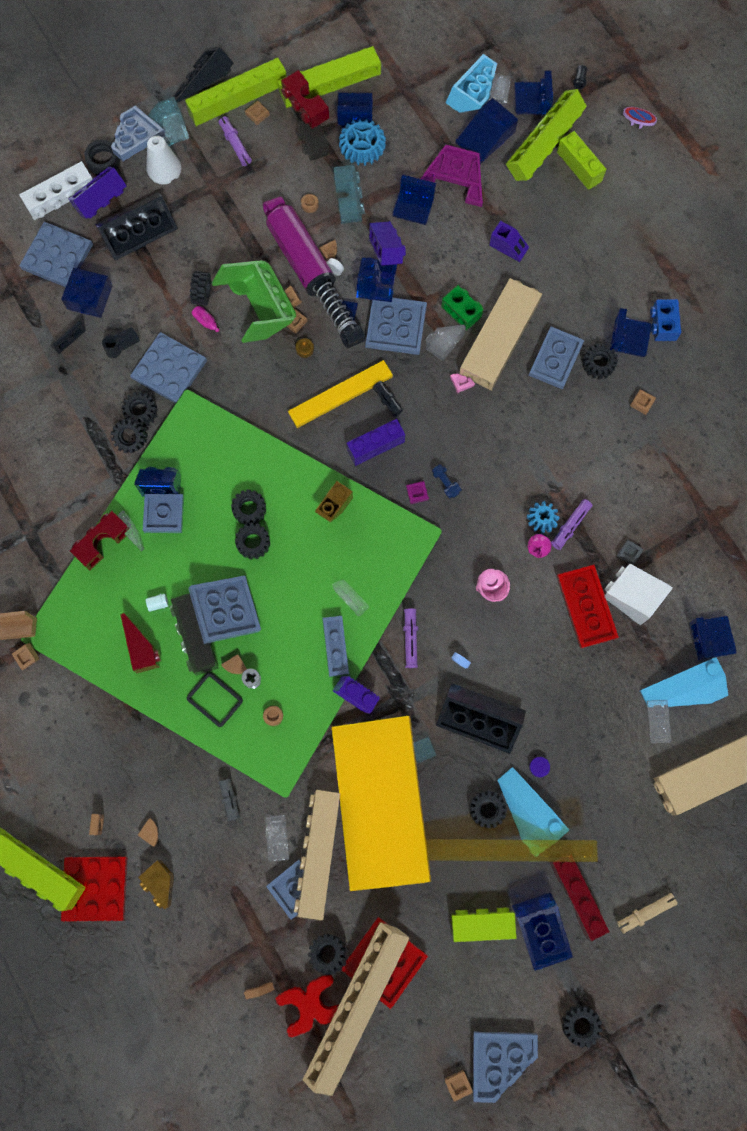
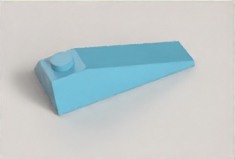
(473, 87)
(691, 687)
(529, 811)

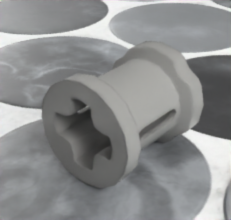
(245, 679)

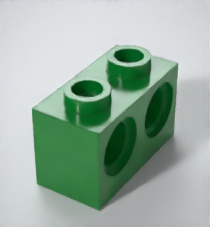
(458, 310)

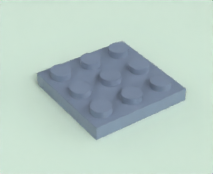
(55, 254)
(396, 325)
(168, 367)
(224, 609)

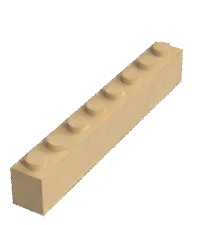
(355, 1009)

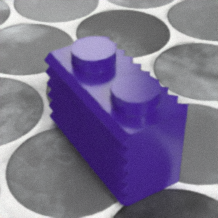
(356, 694)

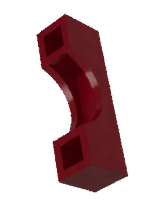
(581, 899)

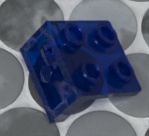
(534, 96)
(354, 107)
(414, 199)
(630, 335)
(712, 637)

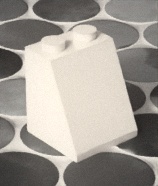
(636, 593)

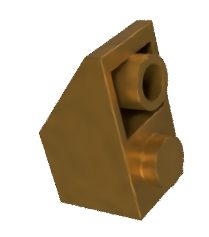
(335, 502)
(159, 882)

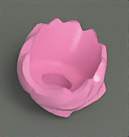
(493, 585)

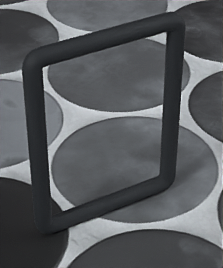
(203, 711)

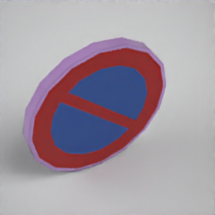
(639, 116)

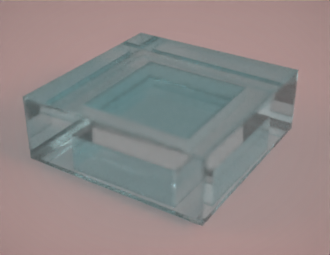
(423, 750)

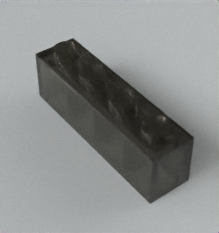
(200, 655)

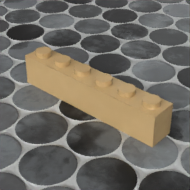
(318, 855)

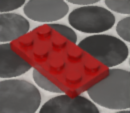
(587, 606)

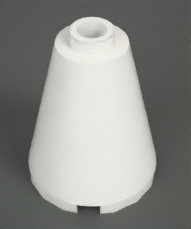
(161, 162)

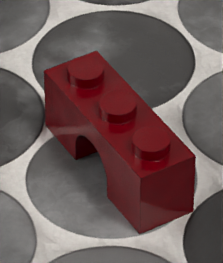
(313, 110)
(86, 549)

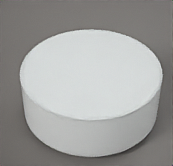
(336, 267)

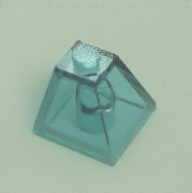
(169, 118)

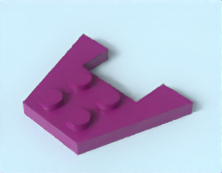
(460, 168)

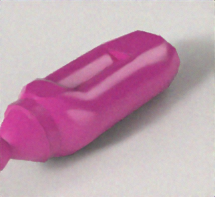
(205, 318)

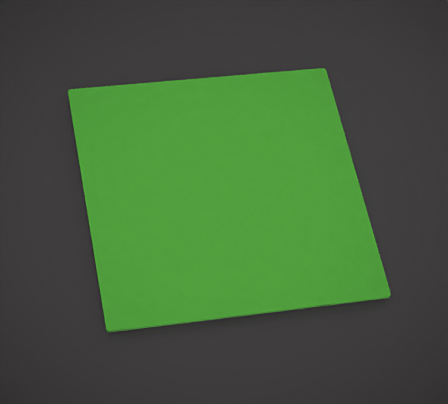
(218, 455)

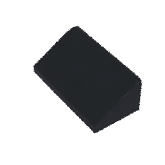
(68, 337)

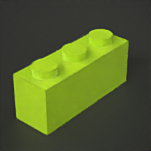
(581, 160)
(483, 925)

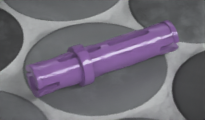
(232, 136)
(566, 530)
(410, 638)

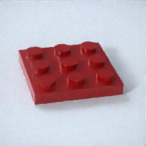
(104, 889)
(405, 970)

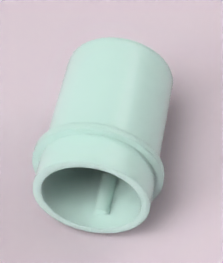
(157, 602)

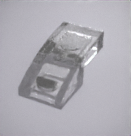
(133, 533)
(659, 721)
(277, 838)

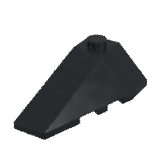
(208, 68)

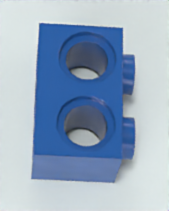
(670, 320)

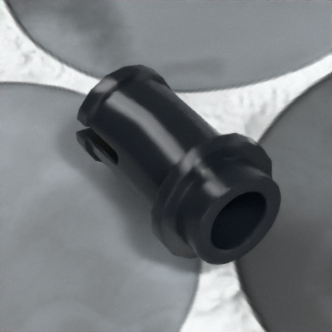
(580, 79)

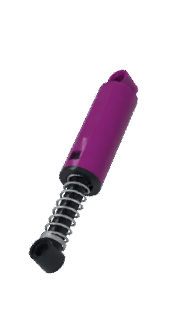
(310, 266)

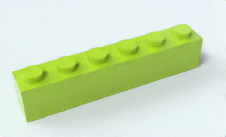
(339, 73)
(235, 92)
(546, 135)
(38, 873)

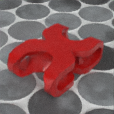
(308, 1005)

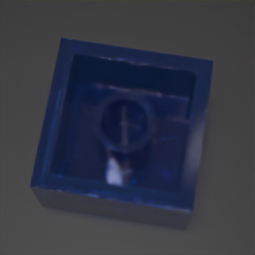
(376, 280)
(87, 292)

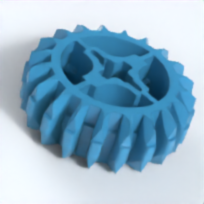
(361, 149)

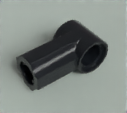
(121, 341)

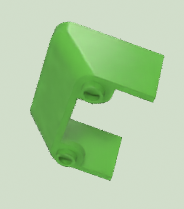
(265, 294)

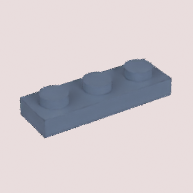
(335, 646)

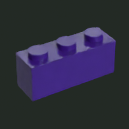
(97, 193)
(386, 243)
(376, 442)

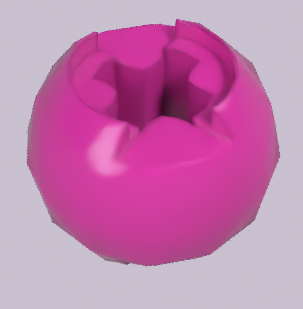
(539, 546)

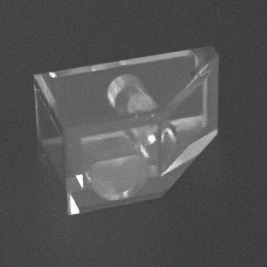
(500, 88)
(444, 340)

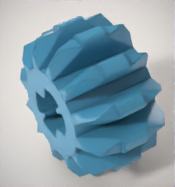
(548, 522)

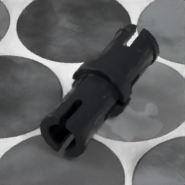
(387, 398)

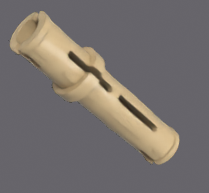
(646, 913)

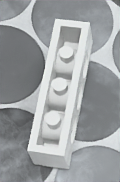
(48, 190)

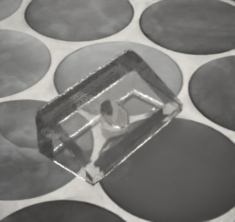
(350, 597)

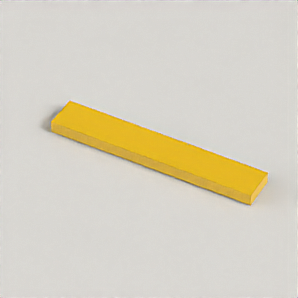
(339, 394)

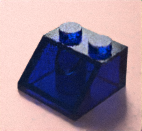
(158, 481)

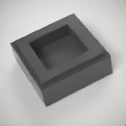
(630, 552)

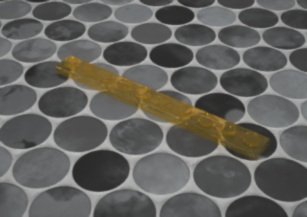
(512, 850)

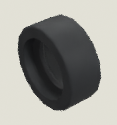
(97, 147)

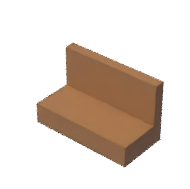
(17, 625)

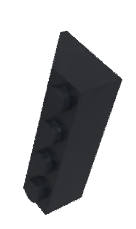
(136, 226)
(481, 718)

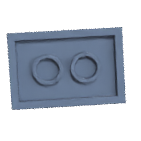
(556, 357)

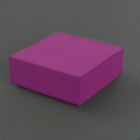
(417, 492)

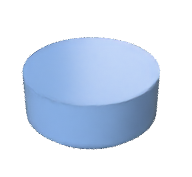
(460, 660)

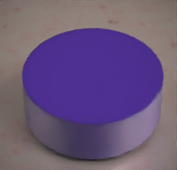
(539, 767)

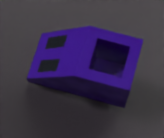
(508, 241)

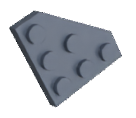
(134, 133)
(500, 1061)

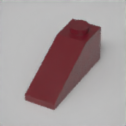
(141, 651)

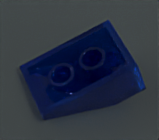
(488, 130)
(542, 931)

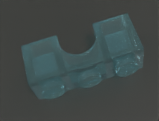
(350, 206)

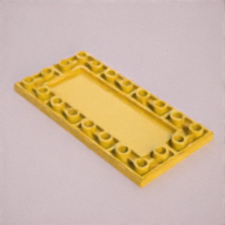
(380, 804)

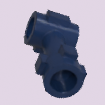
(451, 489)

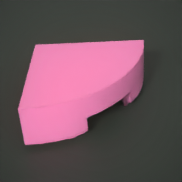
(461, 382)

